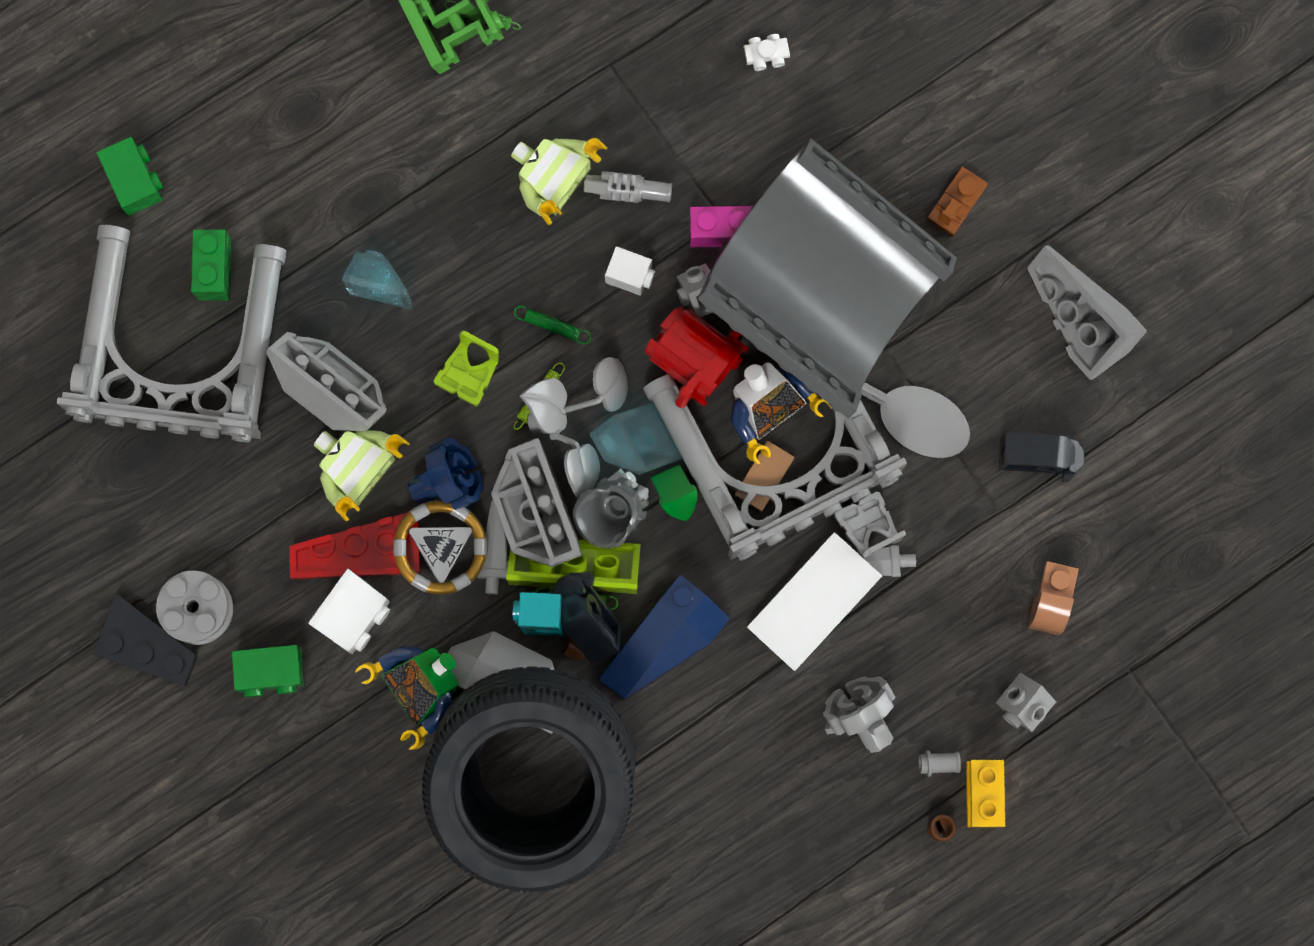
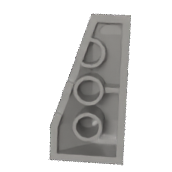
(1090, 319)

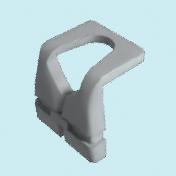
(867, 518)

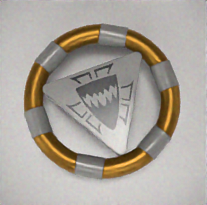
(440, 548)

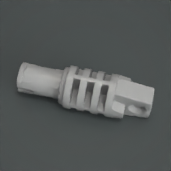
(627, 187)

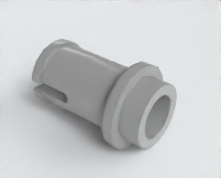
(939, 763)

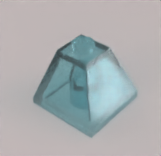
(375, 279)
(636, 440)

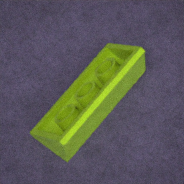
(613, 568)

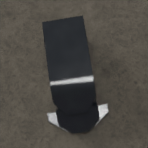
(1041, 454)
(587, 616)

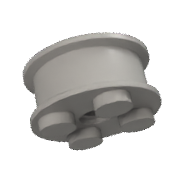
(176, 604)

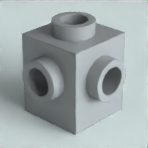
(691, 286)
(1025, 703)

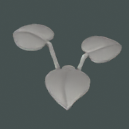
(547, 416)

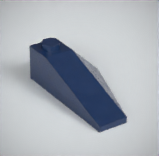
(670, 634)

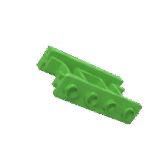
(421, 10)

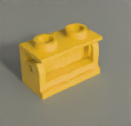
(985, 793)

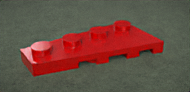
(361, 549)

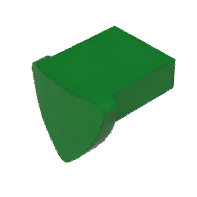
(675, 493)

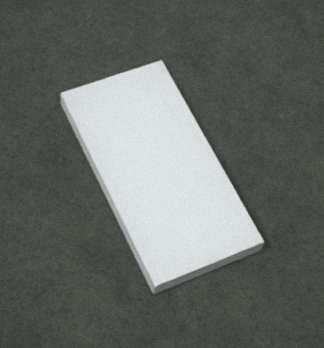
(814, 601)

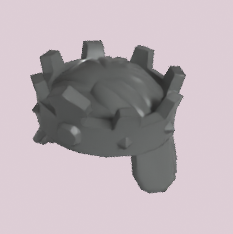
(609, 512)

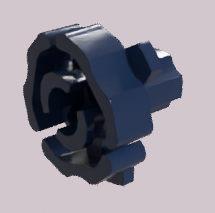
(447, 477)

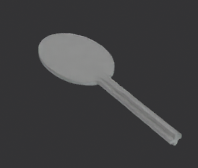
(922, 420)

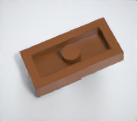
(957, 201)

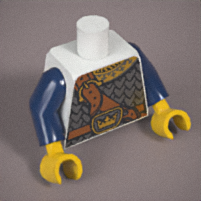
(765, 401)

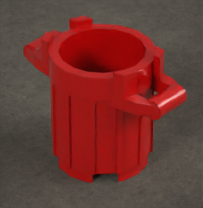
(695, 354)

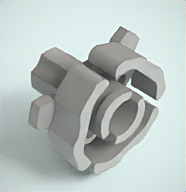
(863, 713)

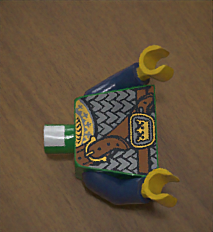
(420, 684)

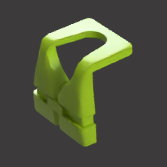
(466, 379)

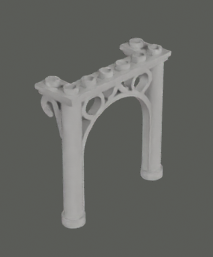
(242, 406)
(712, 478)

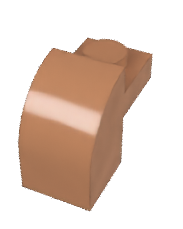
(1054, 600)

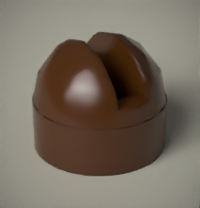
(572, 651)
(946, 826)

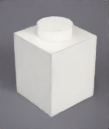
(629, 271)

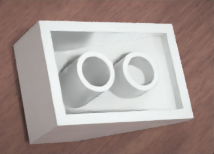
(350, 612)

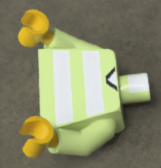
(553, 172)
(355, 465)

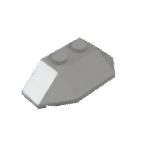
(326, 382)
(534, 507)
(490, 655)

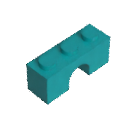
(539, 614)

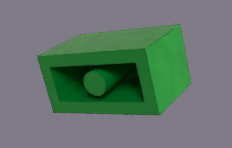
(130, 176)
(211, 265)
(267, 670)

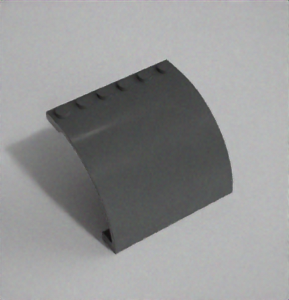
(823, 275)

